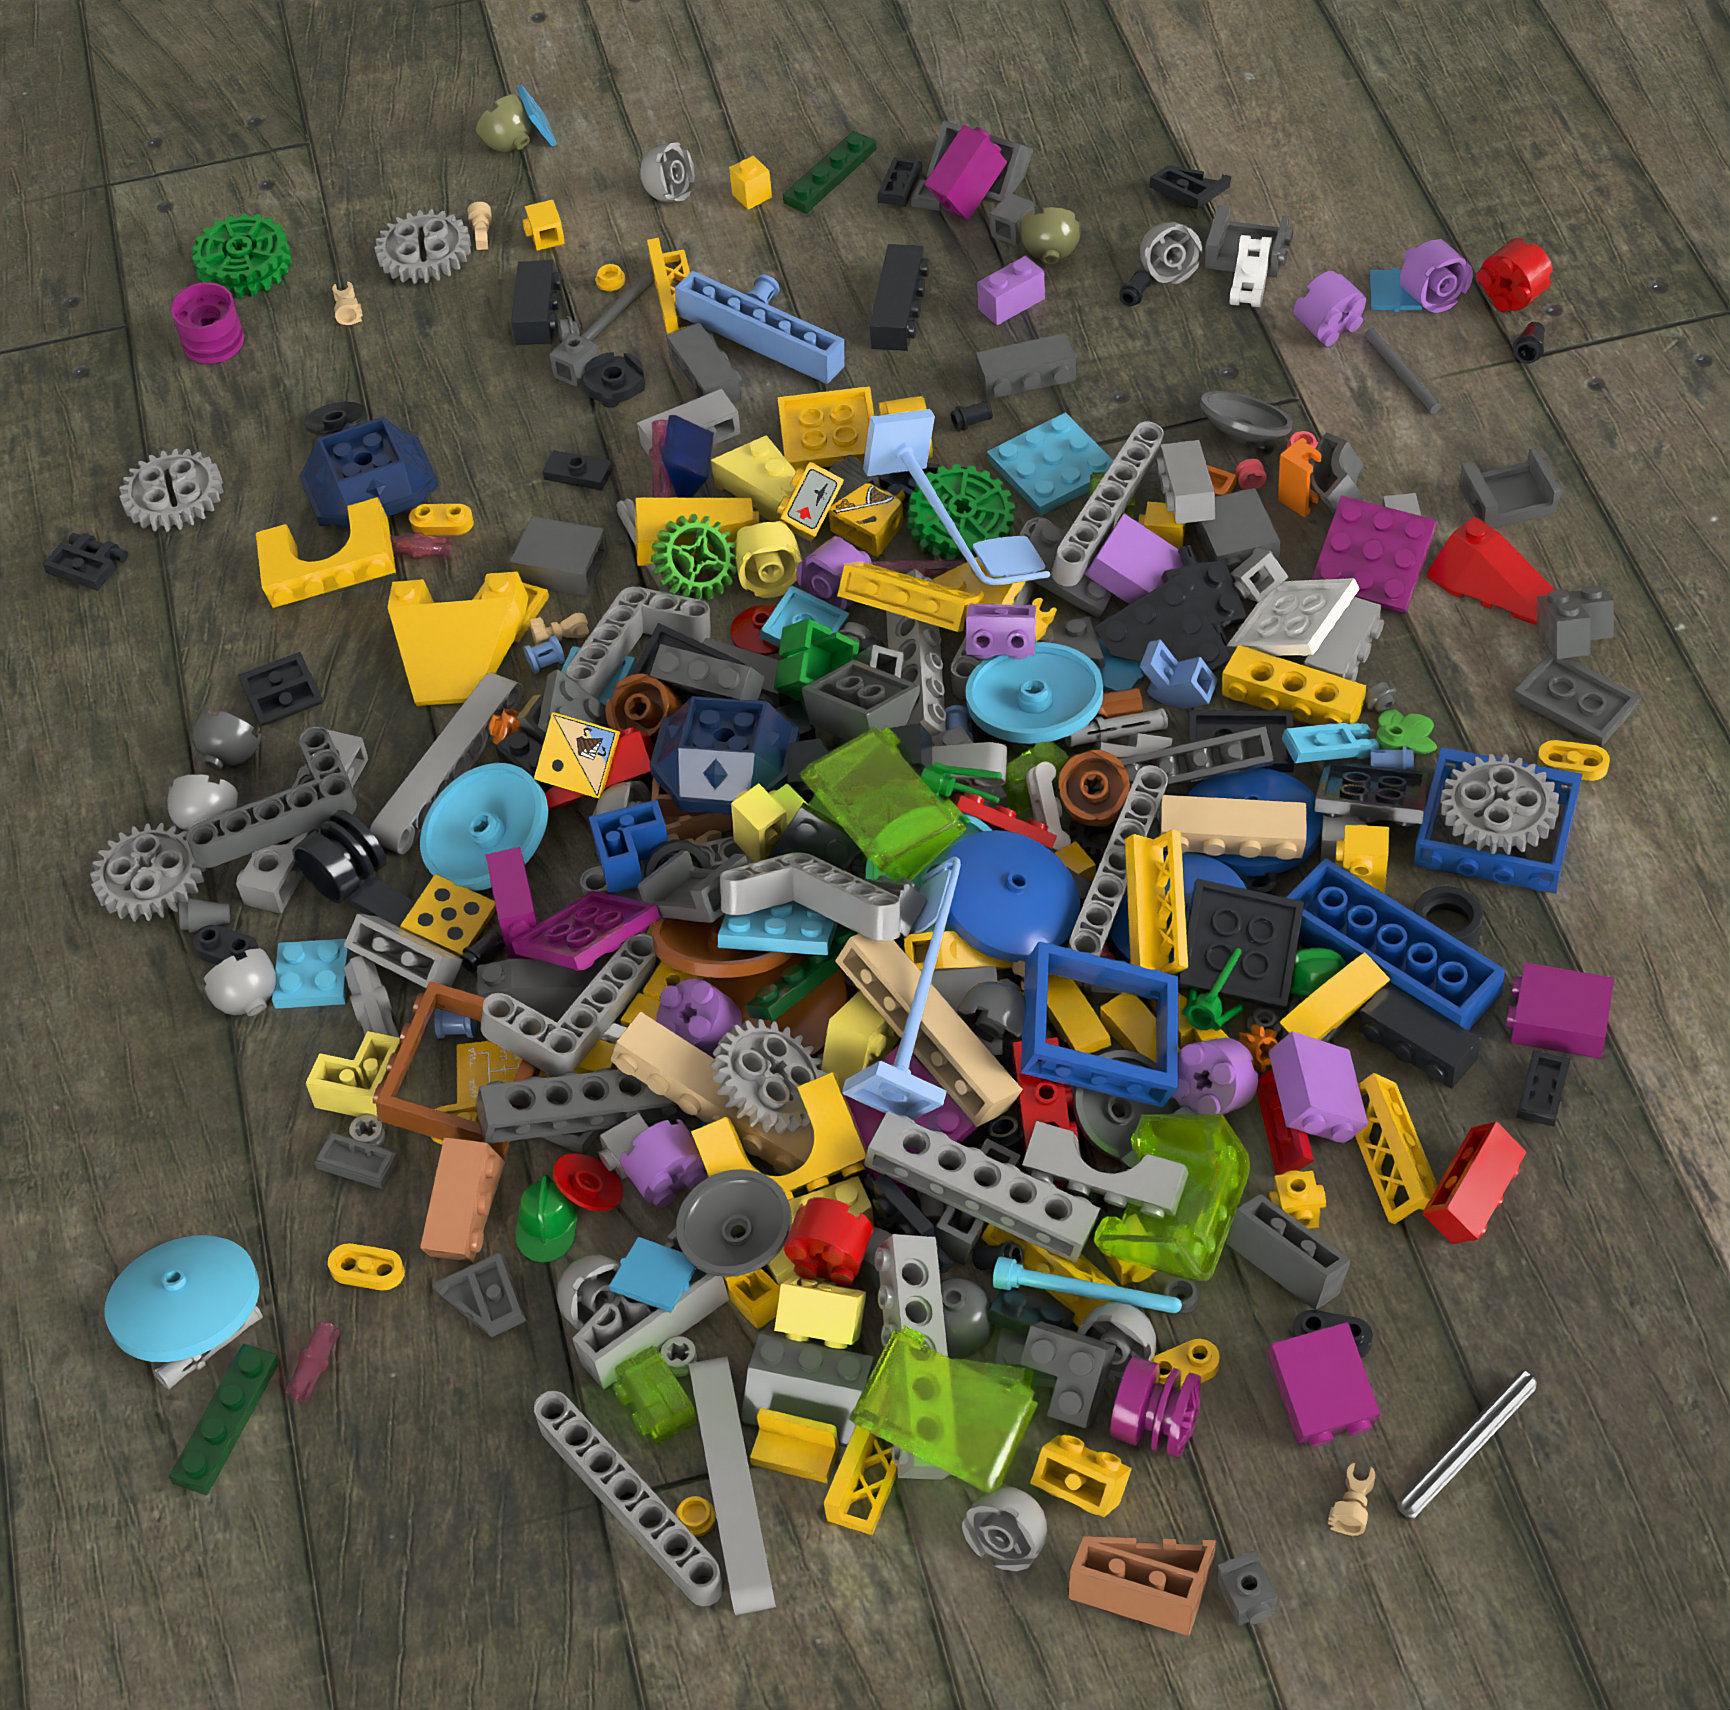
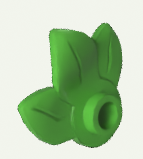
(1407, 731)

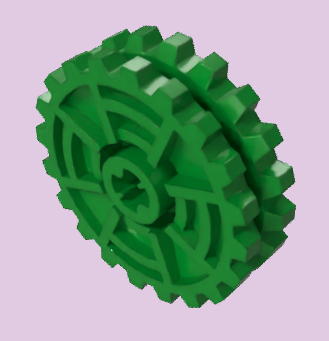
(242, 254)
(974, 505)

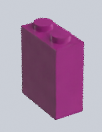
(966, 171)
(511, 896)
(1560, 1010)
(1323, 1385)

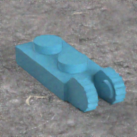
(1329, 742)

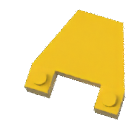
(458, 642)

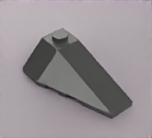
(537, 983)

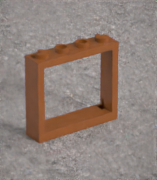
(418, 1117)

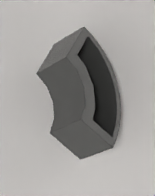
(1336, 472)

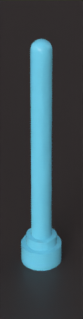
(1009, 1275)

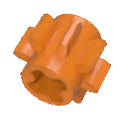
(504, 725)
(1259, 1043)

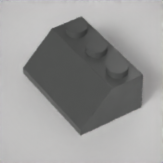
(1014, 153)
(859, 699)
(805, 1382)

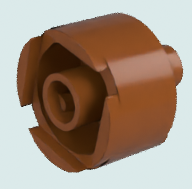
(641, 704)
(1088, 769)

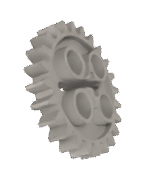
(401, 249)
(148, 496)
(1499, 804)
(146, 872)
(762, 1074)

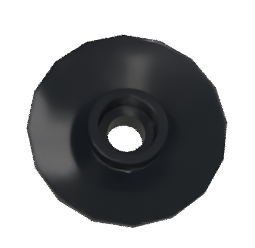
(333, 417)

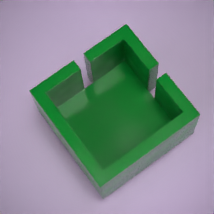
(809, 654)

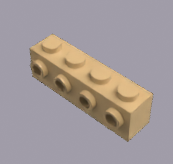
(1235, 826)

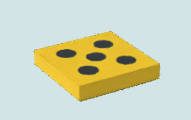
(449, 915)

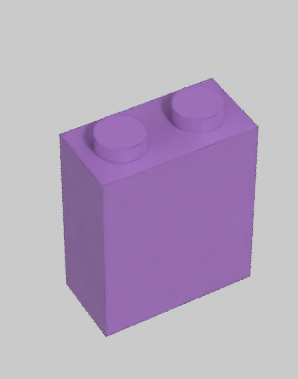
(1132, 561)
(1318, 1087)

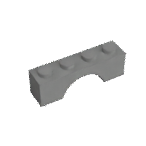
(1151, 1184)

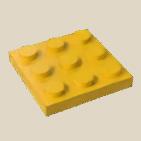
(825, 426)

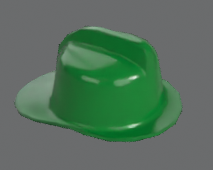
(1313, 969)
(545, 1222)

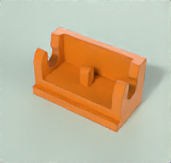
(1295, 477)

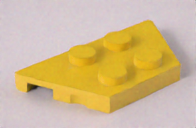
(965, 579)

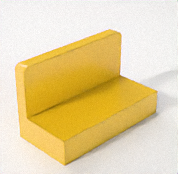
(795, 1445)

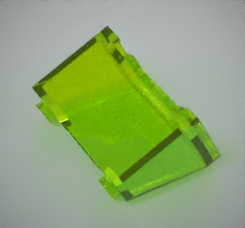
(884, 803)
(1216, 1179)
(944, 1411)

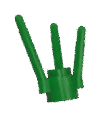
(941, 782)
(1206, 1009)

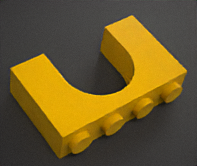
(363, 558)
(835, 1149)

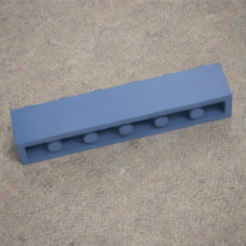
(760, 327)

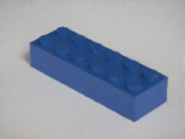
(1414, 954)

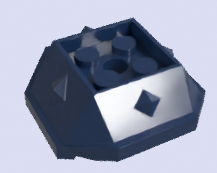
(364, 465)
(720, 749)

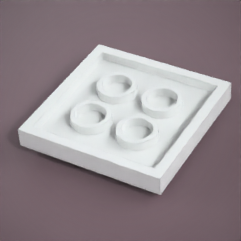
(1295, 617)

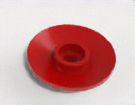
(747, 627)
(587, 1182)

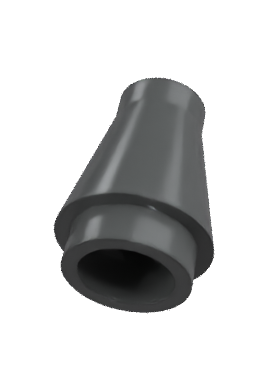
(199, 913)

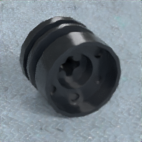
(339, 856)

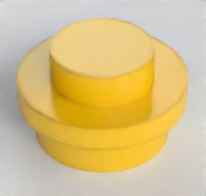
(610, 278)
(696, 1515)

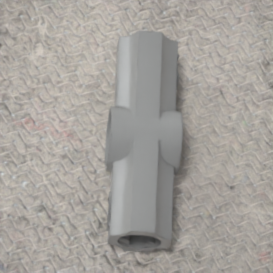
(369, 997)

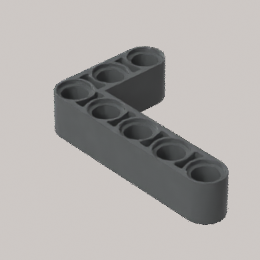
(281, 814)

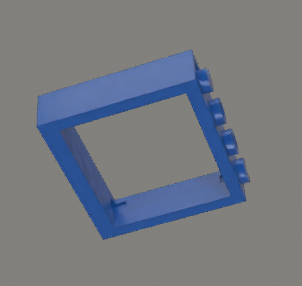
(1483, 864)
(1090, 1070)

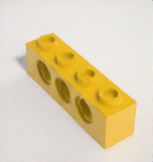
(1288, 686)

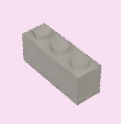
(710, 411)
(1186, 482)
(1348, 640)
(402, 951)

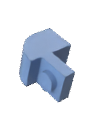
(1177, 683)

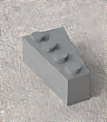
(632, 1326)

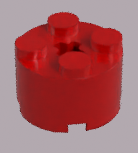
(1515, 275)
(827, 1241)

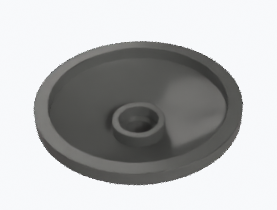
(1245, 417)
(1095, 1116)
(728, 1206)

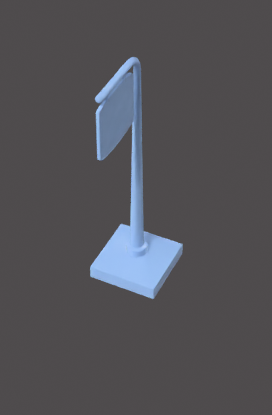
(902, 444)
(893, 1086)

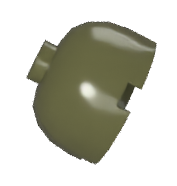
(506, 125)
(1050, 234)

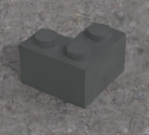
(1573, 619)
(1080, 1369)

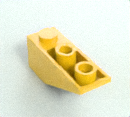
(952, 954)

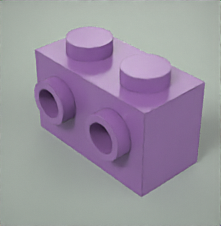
(1011, 290)
(1001, 630)

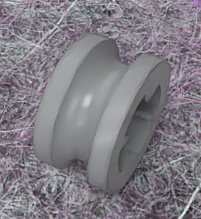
(371, 1124)
(682, 1346)

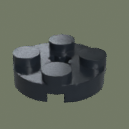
(628, 381)

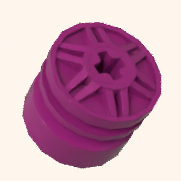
(207, 323)
(1156, 1407)

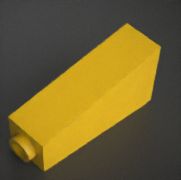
(655, 513)

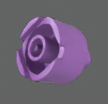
(1435, 275)
(1330, 307)
(824, 567)
(698, 1013)
(1215, 1076)
(664, 1162)

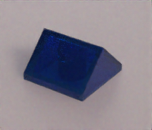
(687, 455)

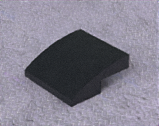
(280, 689)

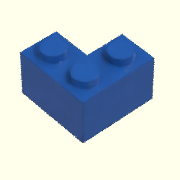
(625, 839)

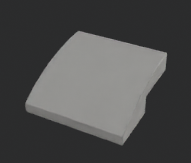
(1137, 745)

